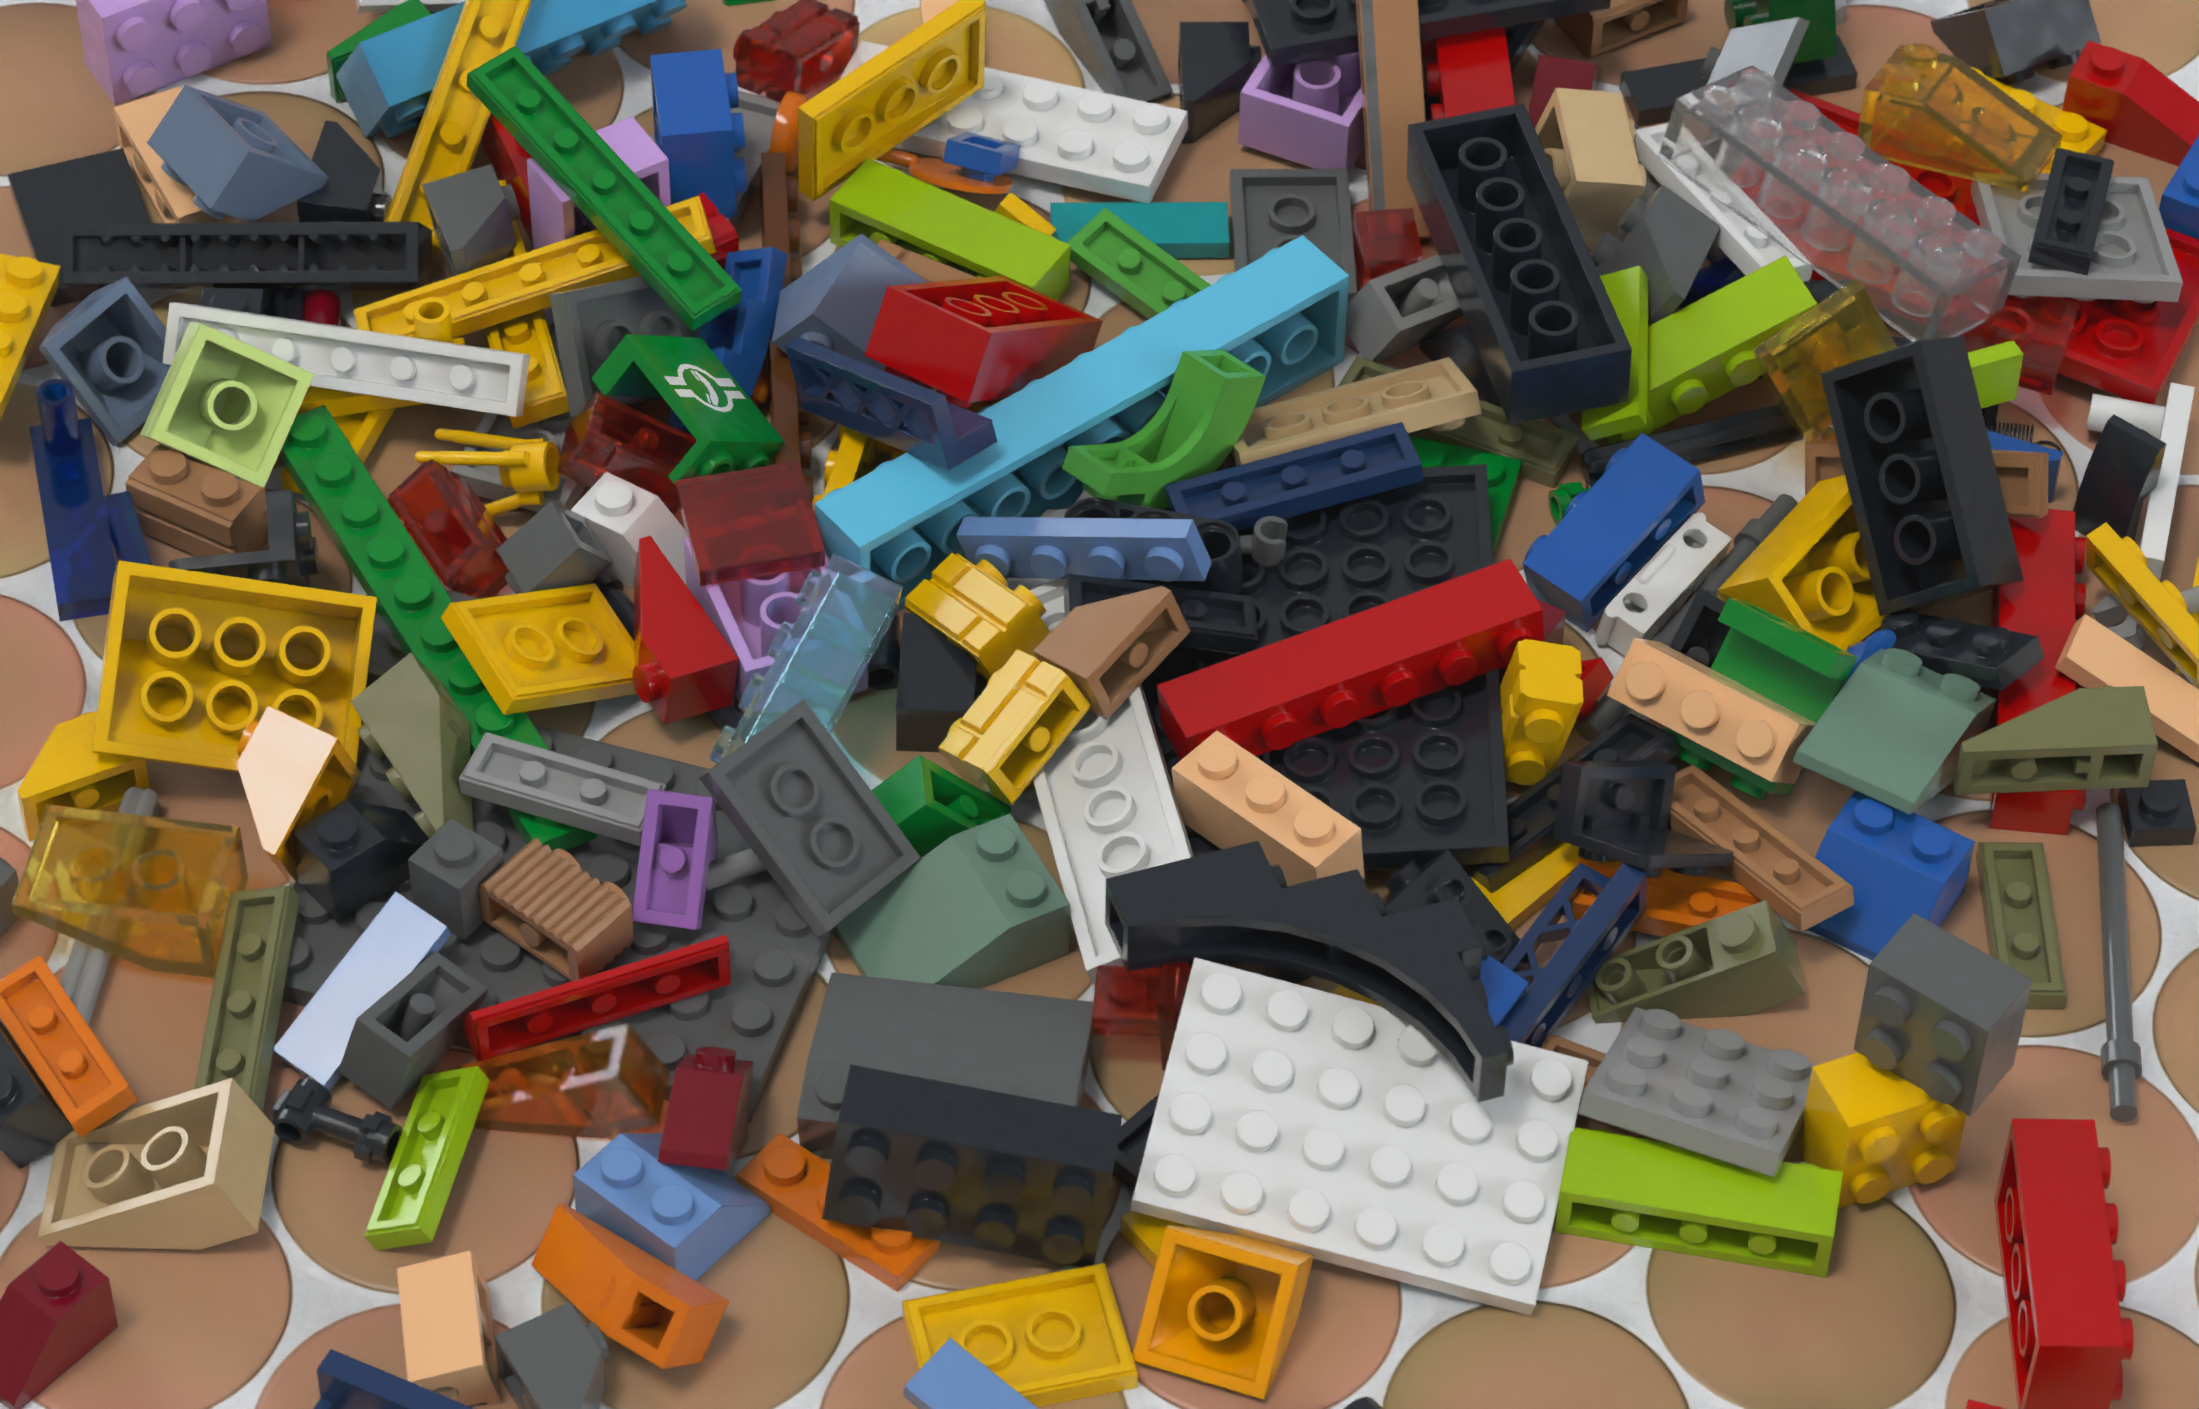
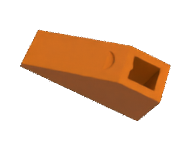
(628, 1291)

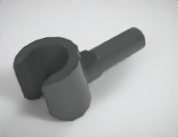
(1267, 542)

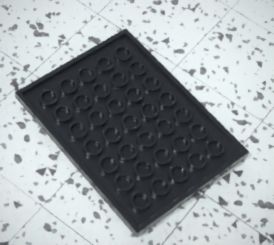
(1416, 772)

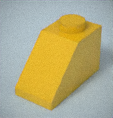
(75, 777)

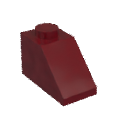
(707, 1110)
(50, 1322)

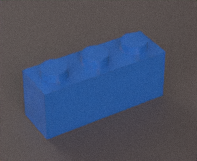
(1613, 530)

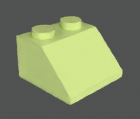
(227, 404)

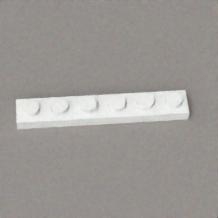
(371, 360)

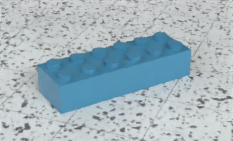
(396, 71)

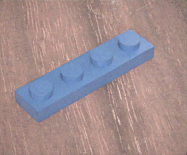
(1087, 547)

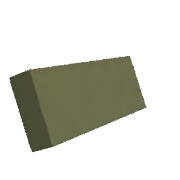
(2022, 917)

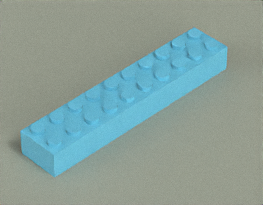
(1274, 315)

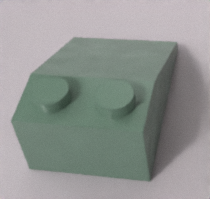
(1896, 730)
(963, 914)

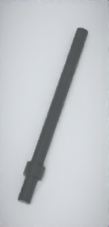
(1745, 543)
(2120, 1054)

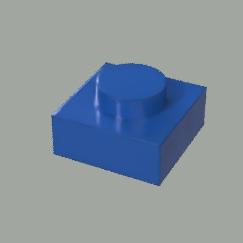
(981, 156)

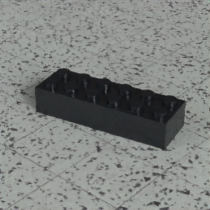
(1518, 264)

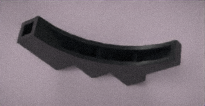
(1331, 928)

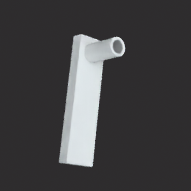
(1736, 237)
(2169, 426)

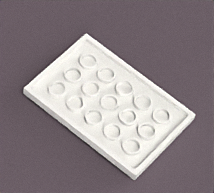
(1356, 1139)

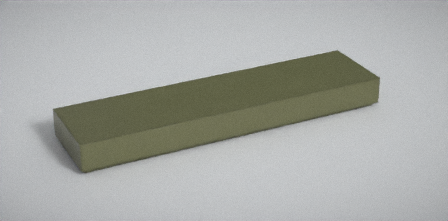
(1540, 446)
(249, 989)

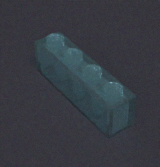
(820, 654)

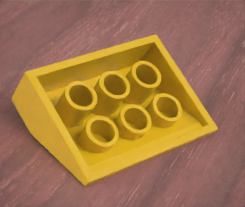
(208, 653)

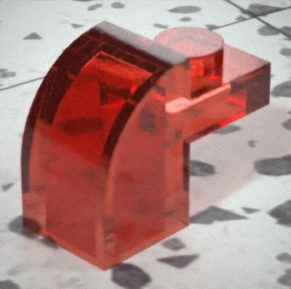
(1140, 1002)

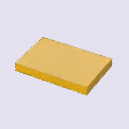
(545, 647)
(1041, 1334)

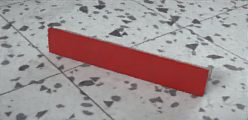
(598, 998)

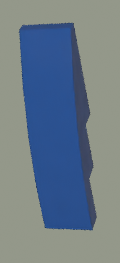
(744, 331)

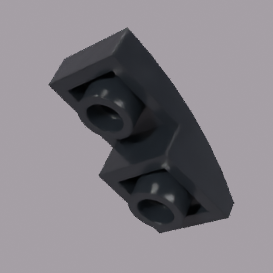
(2118, 478)

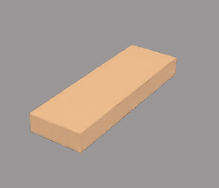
(2102, 658)

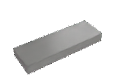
(558, 787)

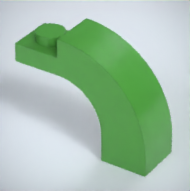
(1183, 440)

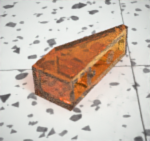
(575, 1086)

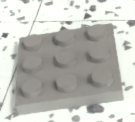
(2129, 254)
(1701, 1090)

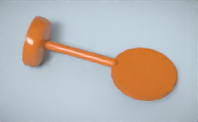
(931, 170)

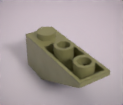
(424, 738)
(1703, 971)

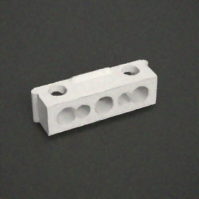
(1663, 584)

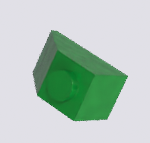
(934, 804)

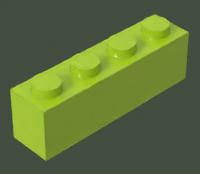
(946, 229)
(1712, 341)
(1697, 1204)

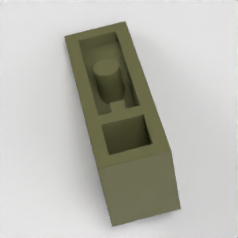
(2067, 744)

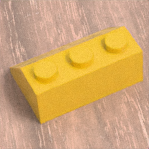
(1813, 569)

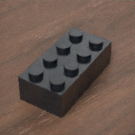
(1921, 475)
(971, 1166)

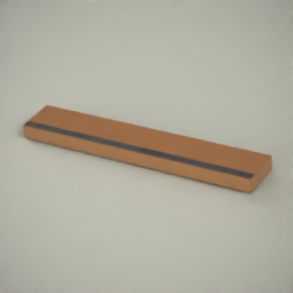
(1390, 99)

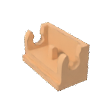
(449, 1329)

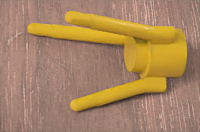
(522, 464)

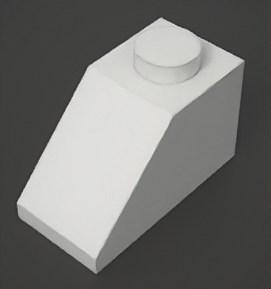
(623, 515)

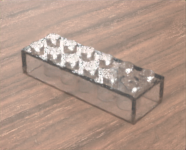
(1838, 205)

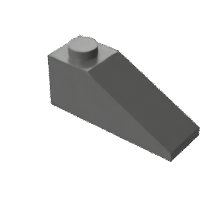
(1112, 46)

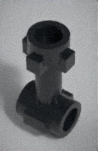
(308, 1110)

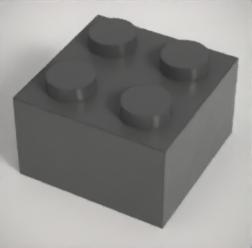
(1942, 1014)

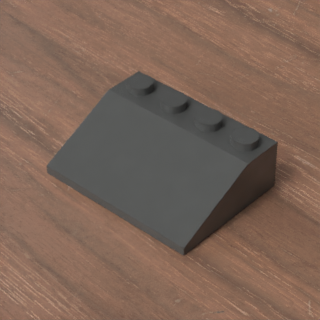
(941, 1034)

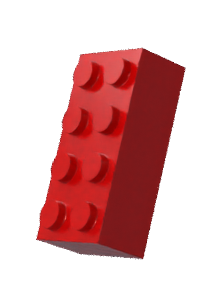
(977, 336)
(2061, 1266)

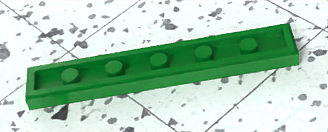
(604, 188)

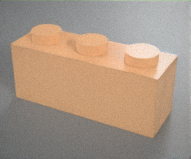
(169, 198)
(1711, 710)
(1242, 800)

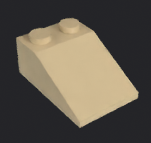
(163, 1175)

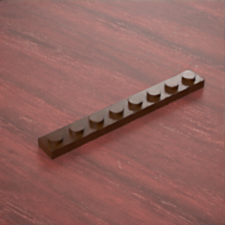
(778, 198)

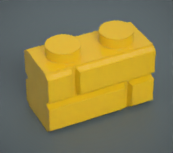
(979, 612)
(1538, 708)
(1014, 726)

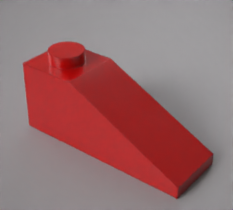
(2132, 103)
(679, 652)

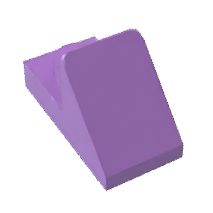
(675, 859)

